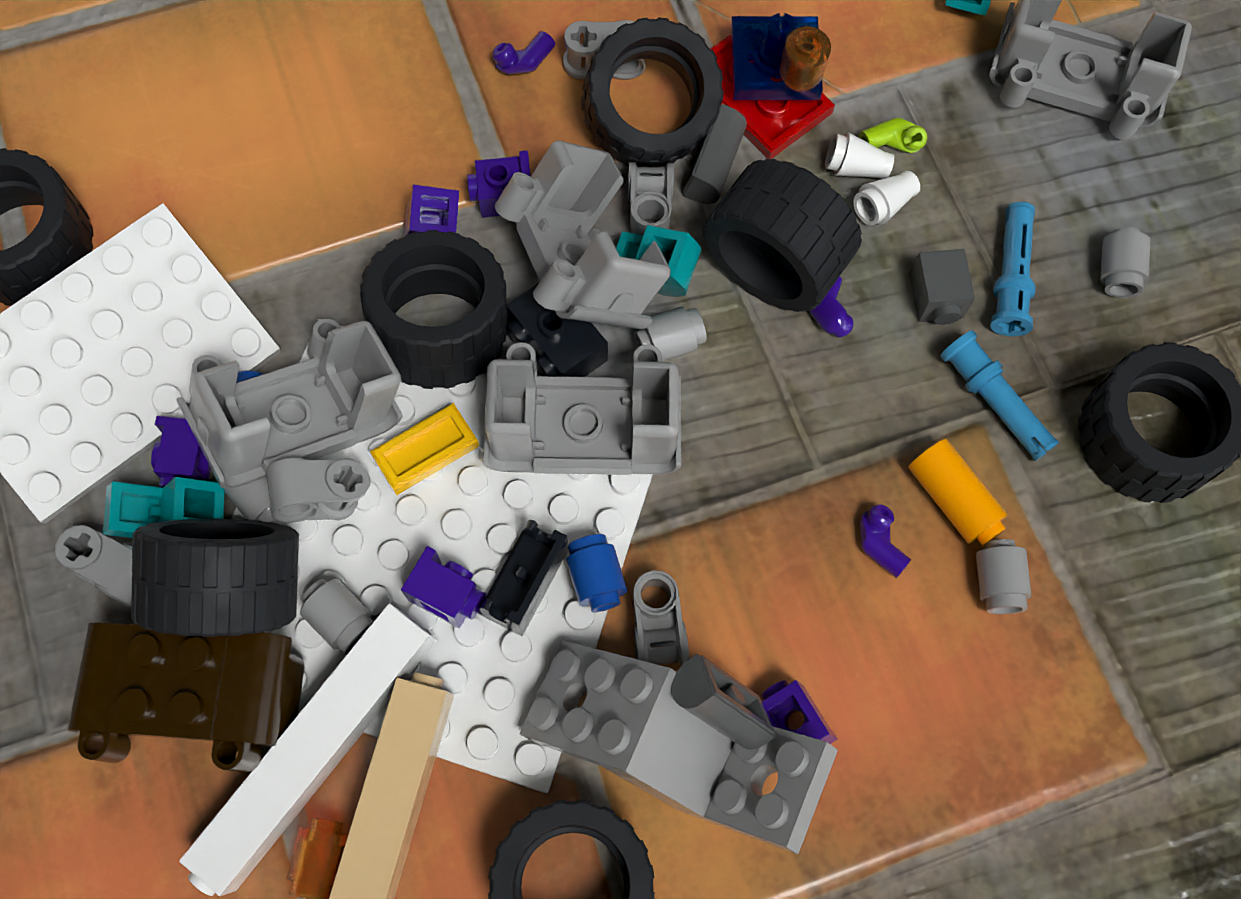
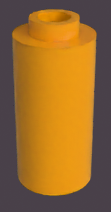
(959, 493)

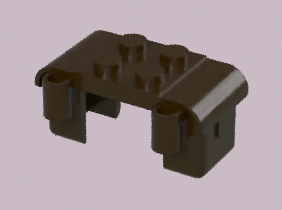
(184, 688)

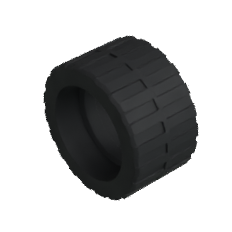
(675, 47)
(782, 234)
(60, 235)
(437, 265)
(1191, 381)
(214, 577)
(566, 818)

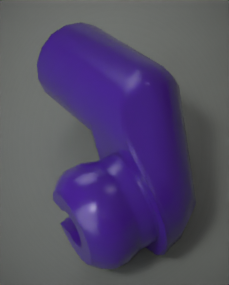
(525, 60)
(832, 315)
(877, 540)

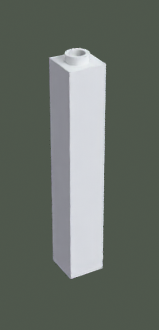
(306, 753)

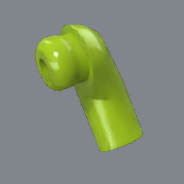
(896, 134)

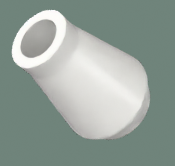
(857, 158)
(884, 198)

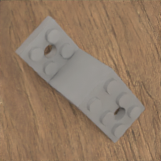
(671, 754)

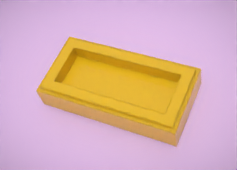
(425, 449)

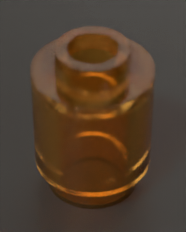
(805, 58)
(316, 858)

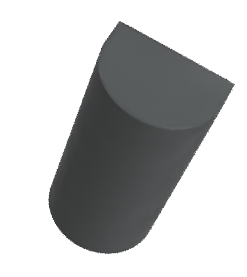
(715, 157)
(722, 702)

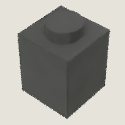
(941, 286)

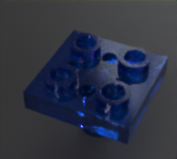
(763, 42)

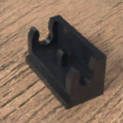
(525, 578)

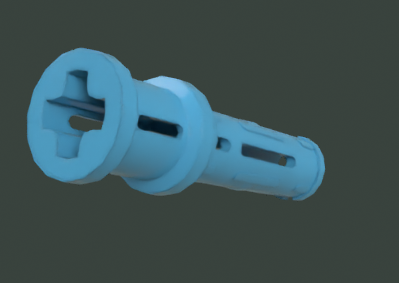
(1015, 286)
(986, 378)

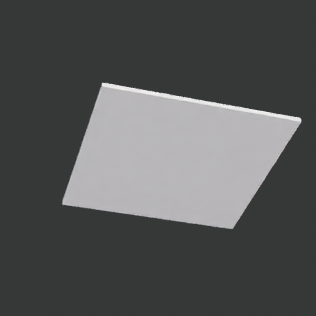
(474, 521)

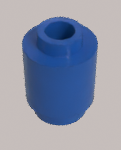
(596, 573)

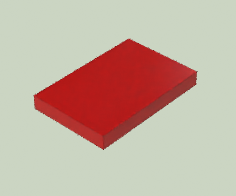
(770, 123)

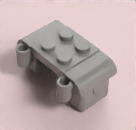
(1087, 68)
(574, 262)
(295, 411)
(582, 421)

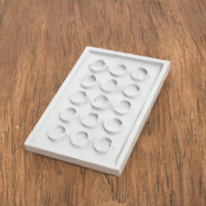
(109, 352)

